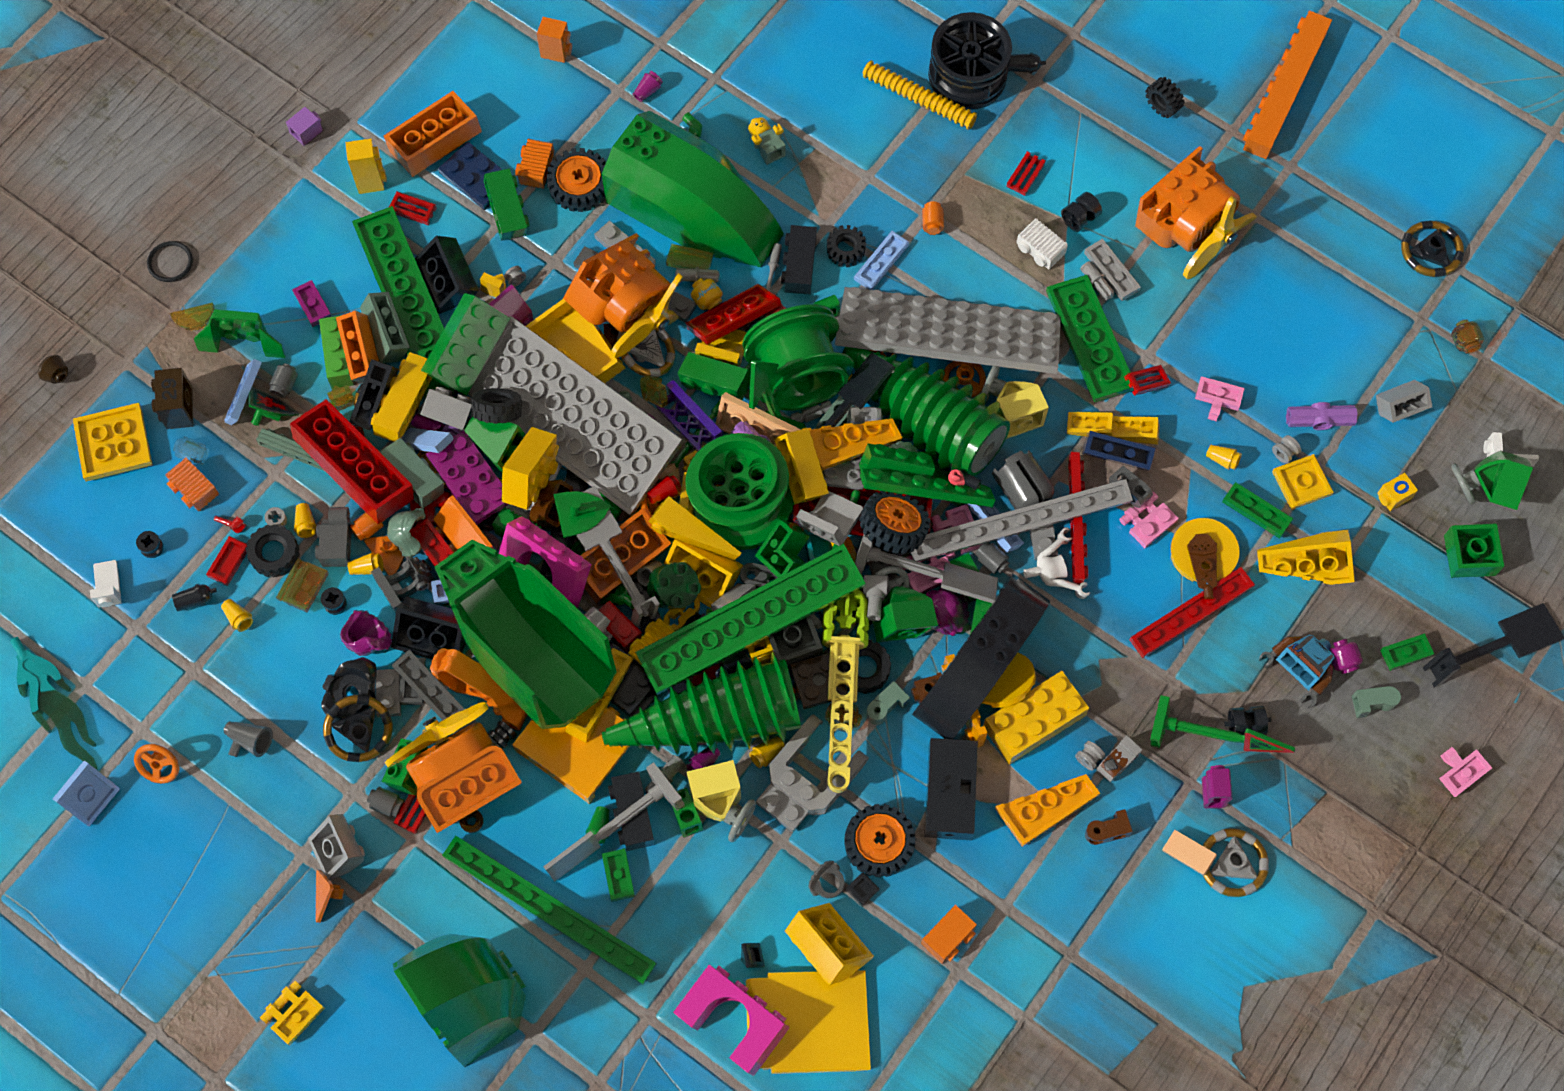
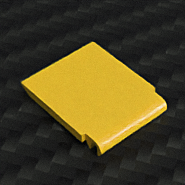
(824, 1021)

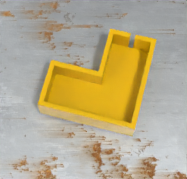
(578, 340)

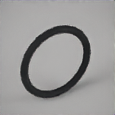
(168, 243)

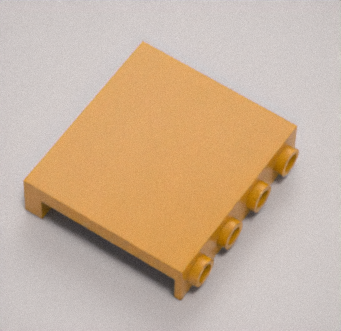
(569, 760)

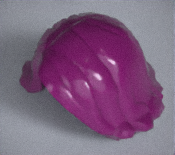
(950, 611)
(365, 633)

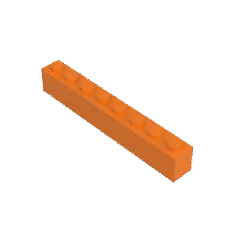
(1287, 84)

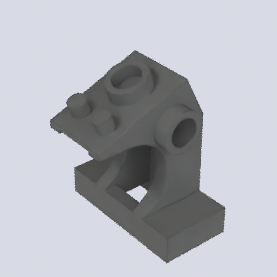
(389, 585)

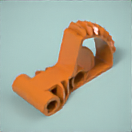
(470, 678)

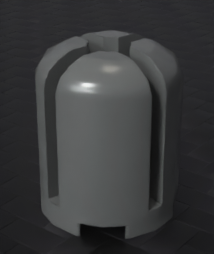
(1023, 481)

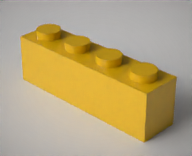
(402, 400)

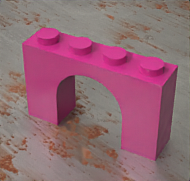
(567, 567)
(764, 1029)

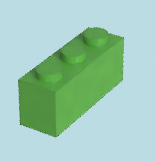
(334, 355)

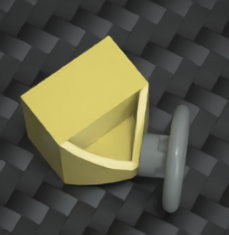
(1019, 402)
(716, 794)

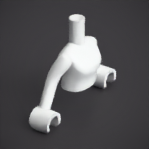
(1054, 568)

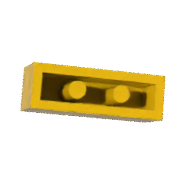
(366, 166)
(804, 468)

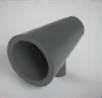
(251, 737)

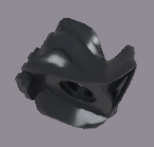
(357, 673)

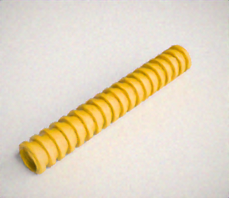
(919, 95)

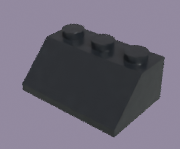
(445, 273)
(425, 628)

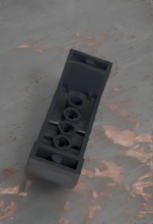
(982, 658)

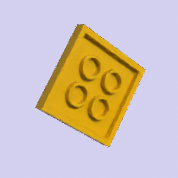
(112, 442)

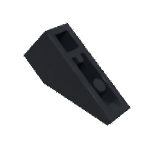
(372, 391)

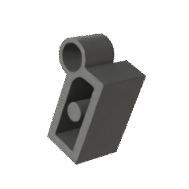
(334, 538)

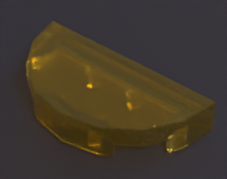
(194, 317)

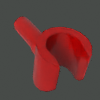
(236, 525)

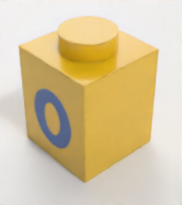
(1397, 492)

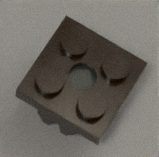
(811, 681)

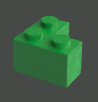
(782, 548)

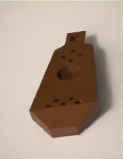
(1198, 556)

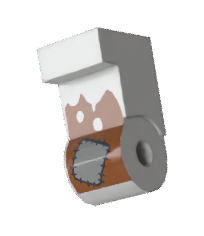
(1119, 759)

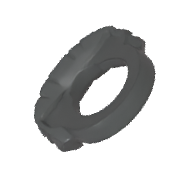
(815, 885)

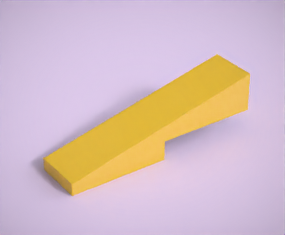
(1126, 428)
(585, 723)

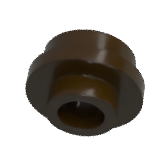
(472, 828)

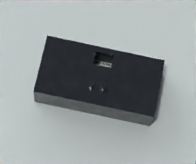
(951, 789)

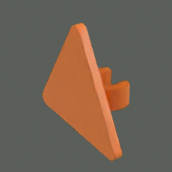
(389, 552)
(325, 891)

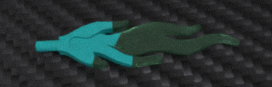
(44, 698)

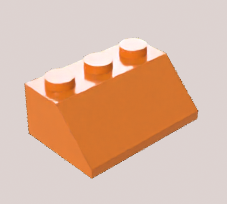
(457, 526)

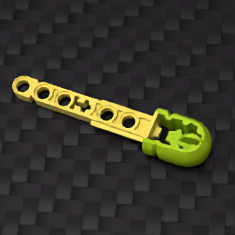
(847, 650)

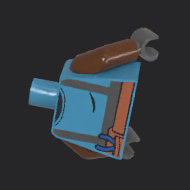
(1306, 661)

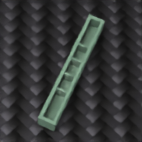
(285, 446)

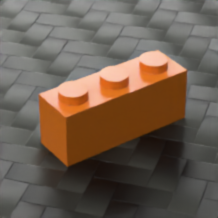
(357, 343)

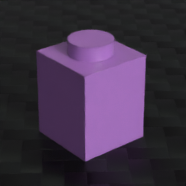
(304, 125)

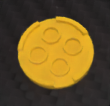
(1226, 547)
(1013, 683)

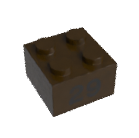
(173, 398)

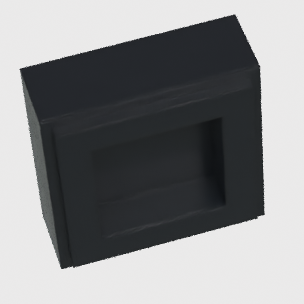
(862, 889)

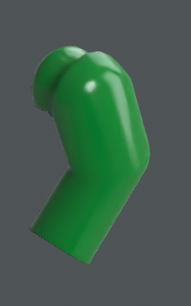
(695, 126)

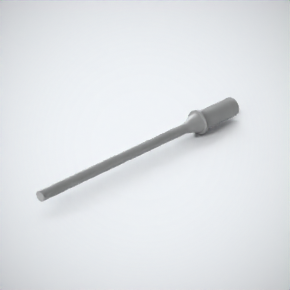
(773, 264)

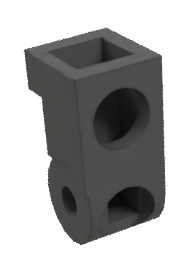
(1139, 490)

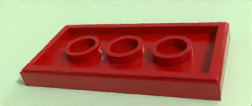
(733, 314)

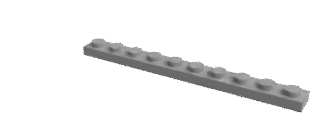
(1023, 520)

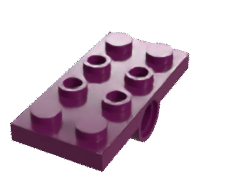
(469, 478)

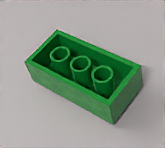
(465, 344)

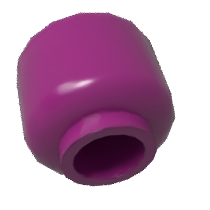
(1346, 656)

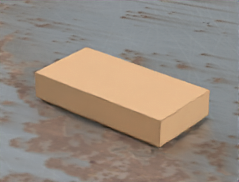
(1189, 852)

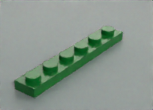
(925, 487)

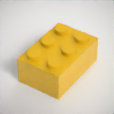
(529, 468)

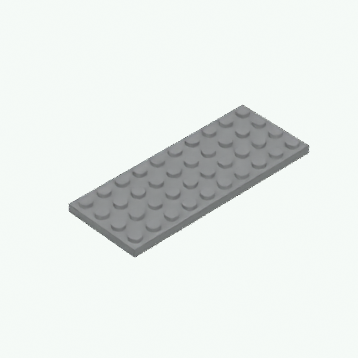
(949, 330)
(596, 428)

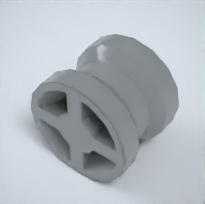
(1286, 449)
(1090, 755)

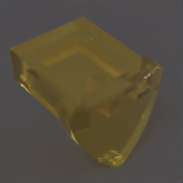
(653, 390)
(341, 397)

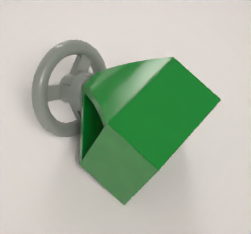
(1501, 477)
(904, 610)

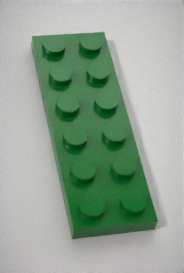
(1090, 337)

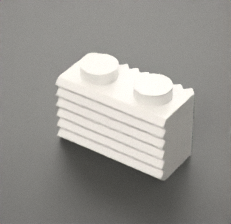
(1041, 244)

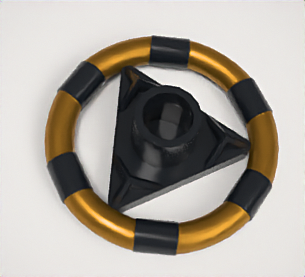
(1432, 249)
(357, 728)

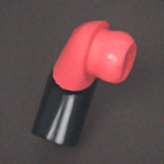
(960, 477)

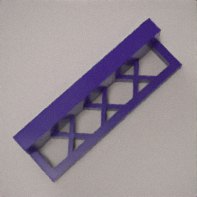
(695, 415)

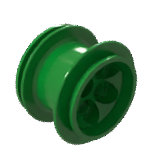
(802, 347)
(744, 519)

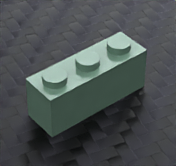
(385, 327)
(426, 484)

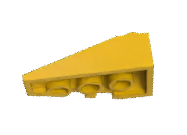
(682, 525)
(1315, 557)

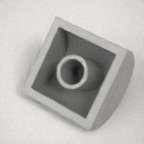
(336, 847)

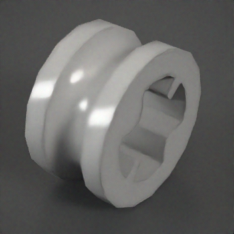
(515, 275)
(275, 511)

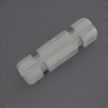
(812, 412)

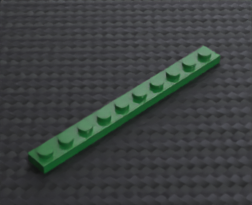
(549, 910)

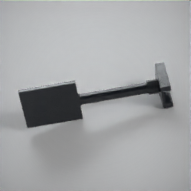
(861, 386)
(1523, 631)

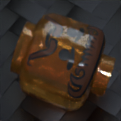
(1467, 336)

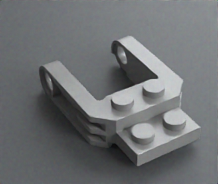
(790, 794)

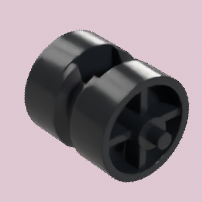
(1079, 212)
(1252, 718)

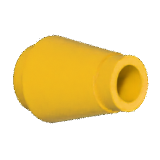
(1224, 456)
(304, 521)
(365, 564)
(237, 616)
(762, 755)

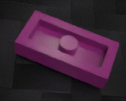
(311, 302)

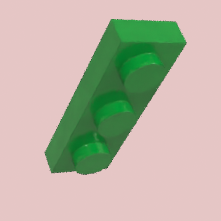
(1257, 510)

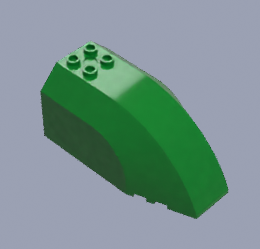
(687, 192)
(527, 634)
(464, 992)

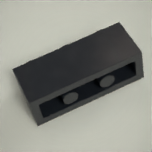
(799, 259)
(637, 831)

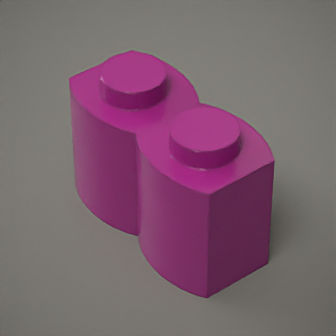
(1216, 787)

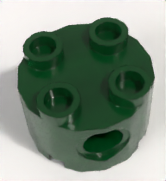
(673, 585)

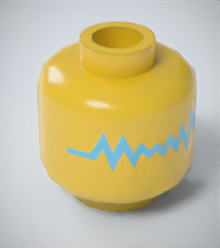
(706, 294)

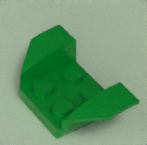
(234, 326)

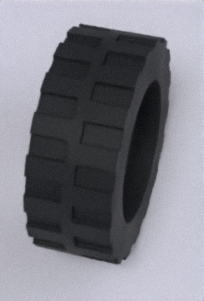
(496, 405)
(268, 534)
(883, 663)

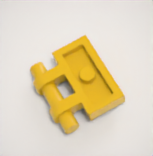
(297, 1017)

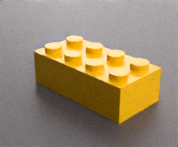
(1036, 718)

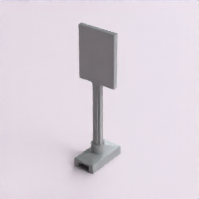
(600, 535)
(953, 576)
(590, 843)

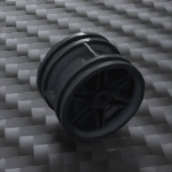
(965, 50)

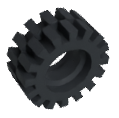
(1164, 97)
(846, 235)

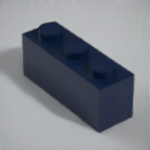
(1118, 450)

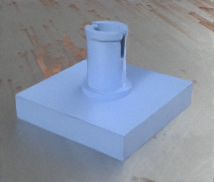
(86, 793)

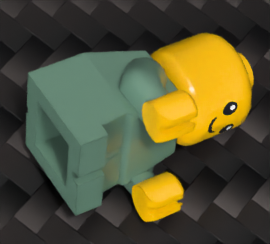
(767, 140)

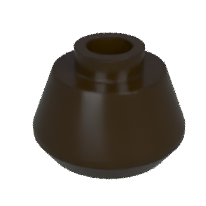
(53, 369)

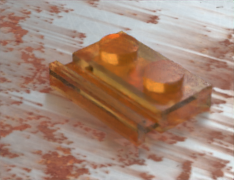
(302, 585)

